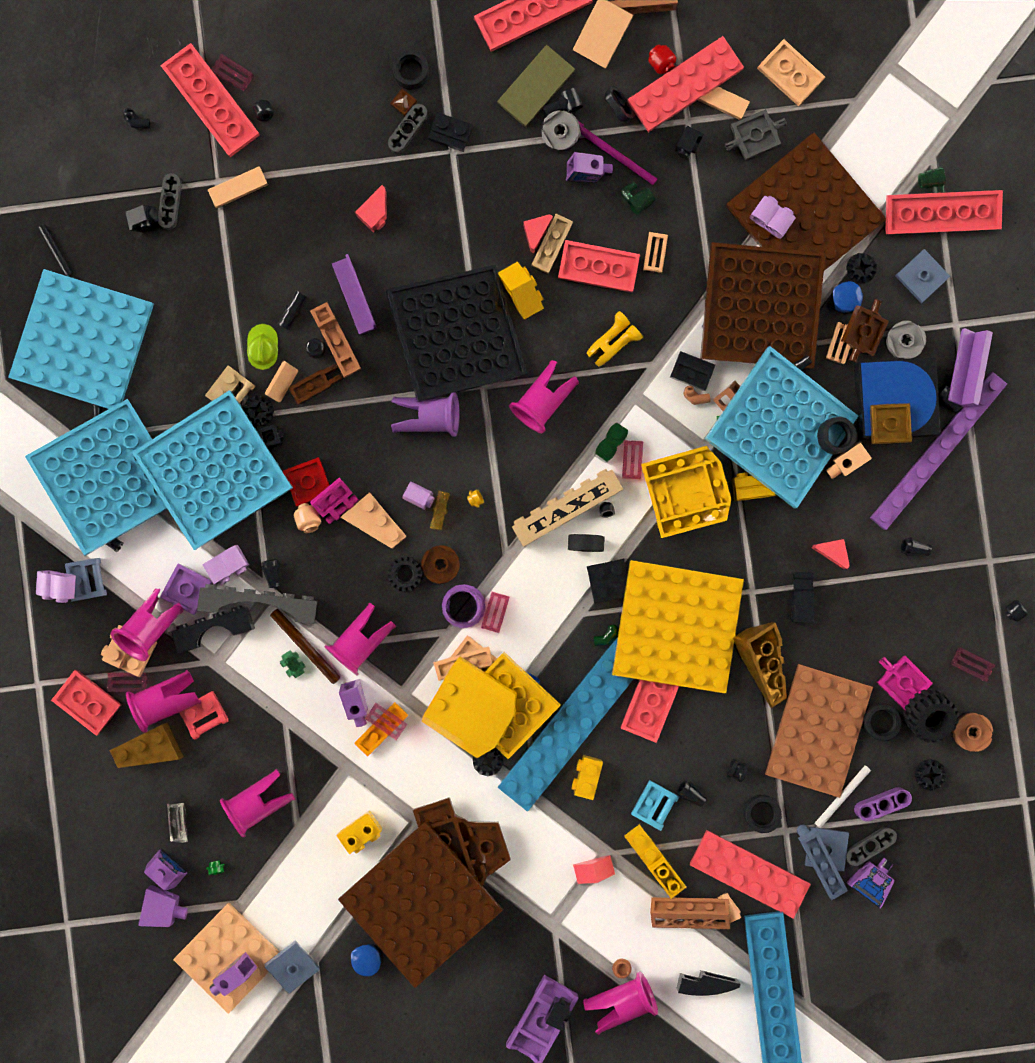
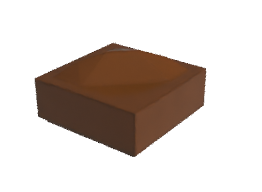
(403, 102)

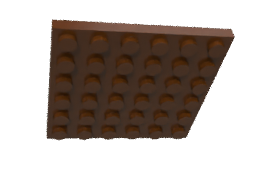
(824, 197)
(761, 301)
(420, 904)

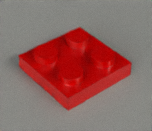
(307, 480)

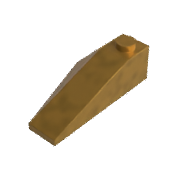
(762, 656)

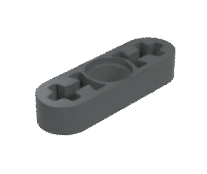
(411, 114)
(164, 195)
(879, 834)

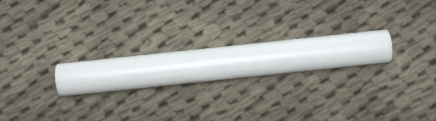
(845, 793)

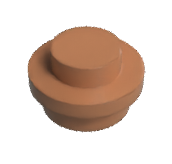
(621, 968)

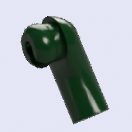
(608, 638)

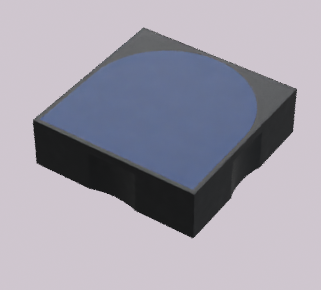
(899, 383)

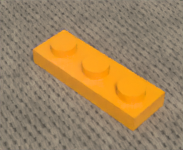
(374, 736)

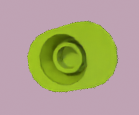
(262, 346)

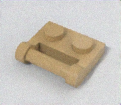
(229, 381)

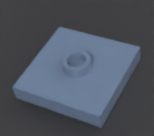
(922, 276)
(836, 845)
(292, 966)

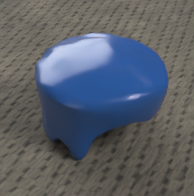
(847, 296)
(366, 960)

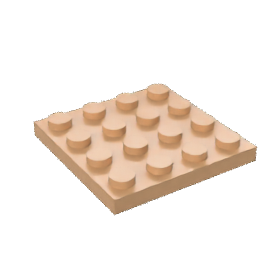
(218, 946)

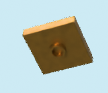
(890, 423)

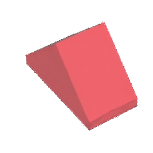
(536, 229)
(835, 552)
(594, 870)

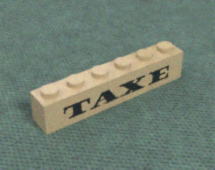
(570, 506)

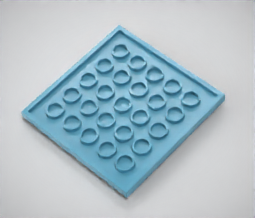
(81, 340)
(775, 426)
(212, 470)
(97, 477)

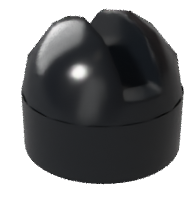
(606, 510)

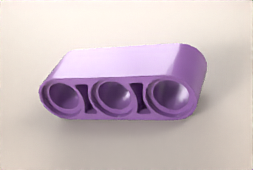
(891, 806)

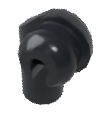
(133, 120)
(803, 362)

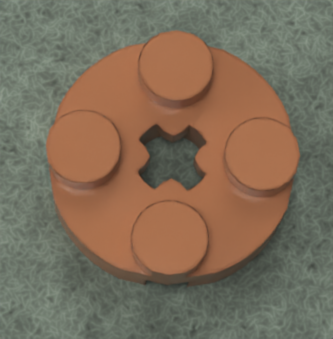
(983, 733)

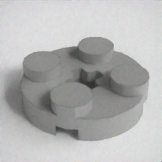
(550, 128)
(901, 350)

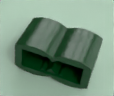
(613, 439)

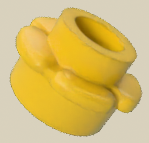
(475, 498)

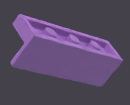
(354, 295)
(970, 368)

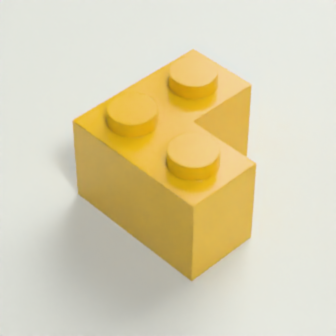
(522, 289)

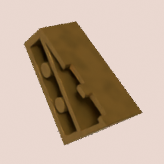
(148, 748)

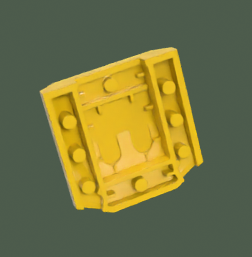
(687, 491)
(471, 708)

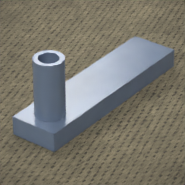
(821, 862)

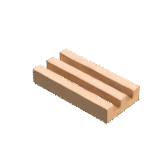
(652, 268)
(847, 347)

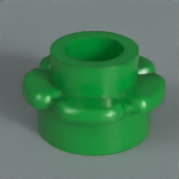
(215, 868)

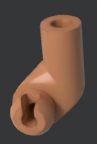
(694, 398)

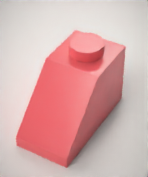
(374, 210)

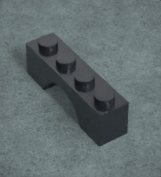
(190, 637)

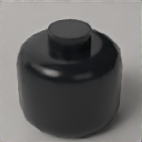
(263, 110)
(315, 348)
(1016, 611)

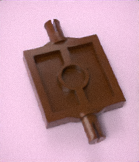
(865, 330)

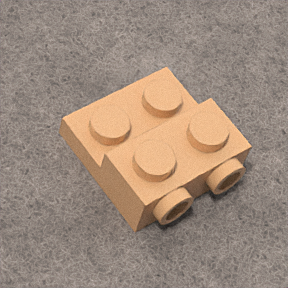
(117, 657)

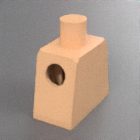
(857, 457)

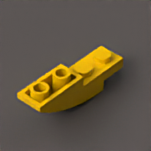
(655, 861)

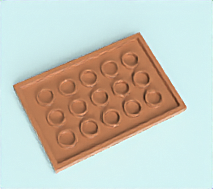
(818, 730)

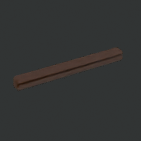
(305, 646)

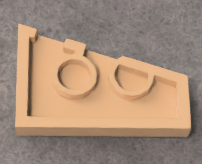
(375, 521)

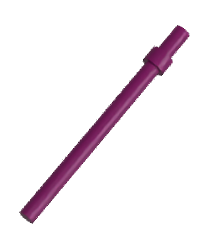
(617, 155)

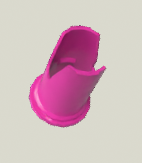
(539, 402)
(143, 628)
(353, 647)
(161, 700)
(248, 807)
(629, 999)

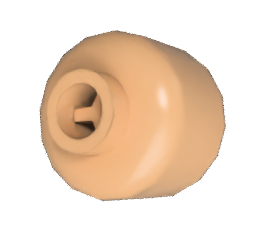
(307, 518)

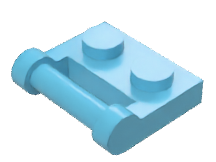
(649, 802)

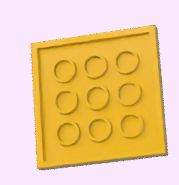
(532, 703)

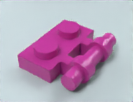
(331, 498)

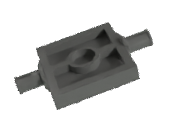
(755, 134)

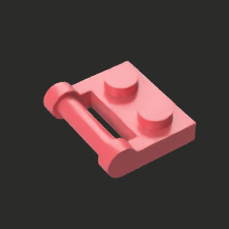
(208, 705)

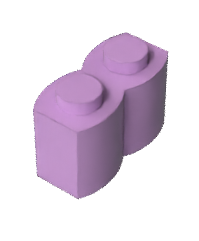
(772, 216)
(418, 496)
(225, 565)
(55, 585)

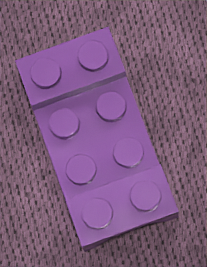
(532, 1034)

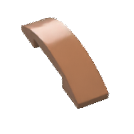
(335, 339)

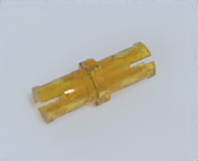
(439, 510)

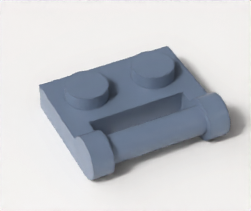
(82, 582)

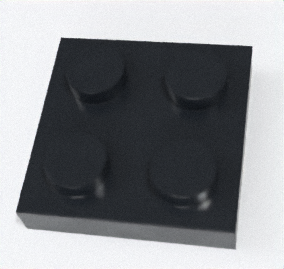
(607, 580)

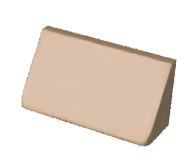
(281, 381)

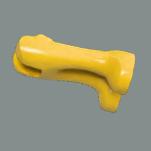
(620, 324)

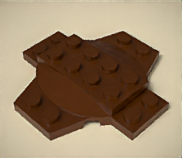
(476, 843)

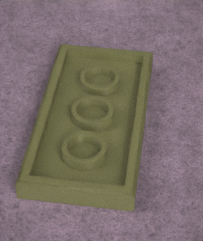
(536, 86)

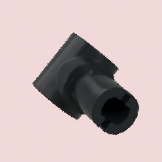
(568, 101)

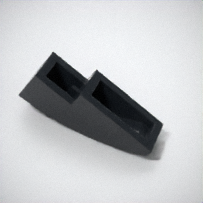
(706, 984)

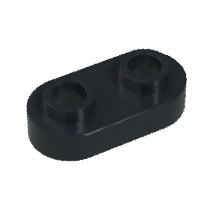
(619, 104)

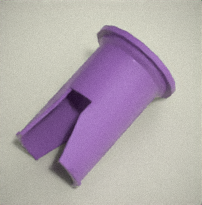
(435, 415)
(480, 606)

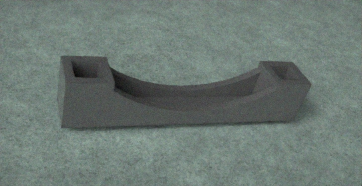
(301, 609)

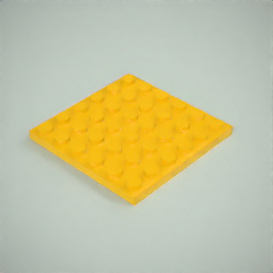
(677, 626)

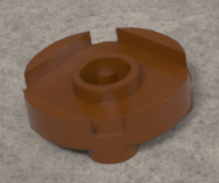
(436, 554)

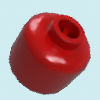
(662, 59)

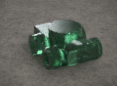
(295, 667)

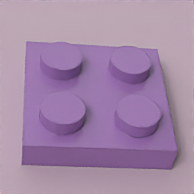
(184, 588)

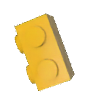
(588, 777)
(359, 832)

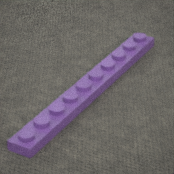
(936, 454)

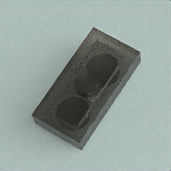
(177, 822)

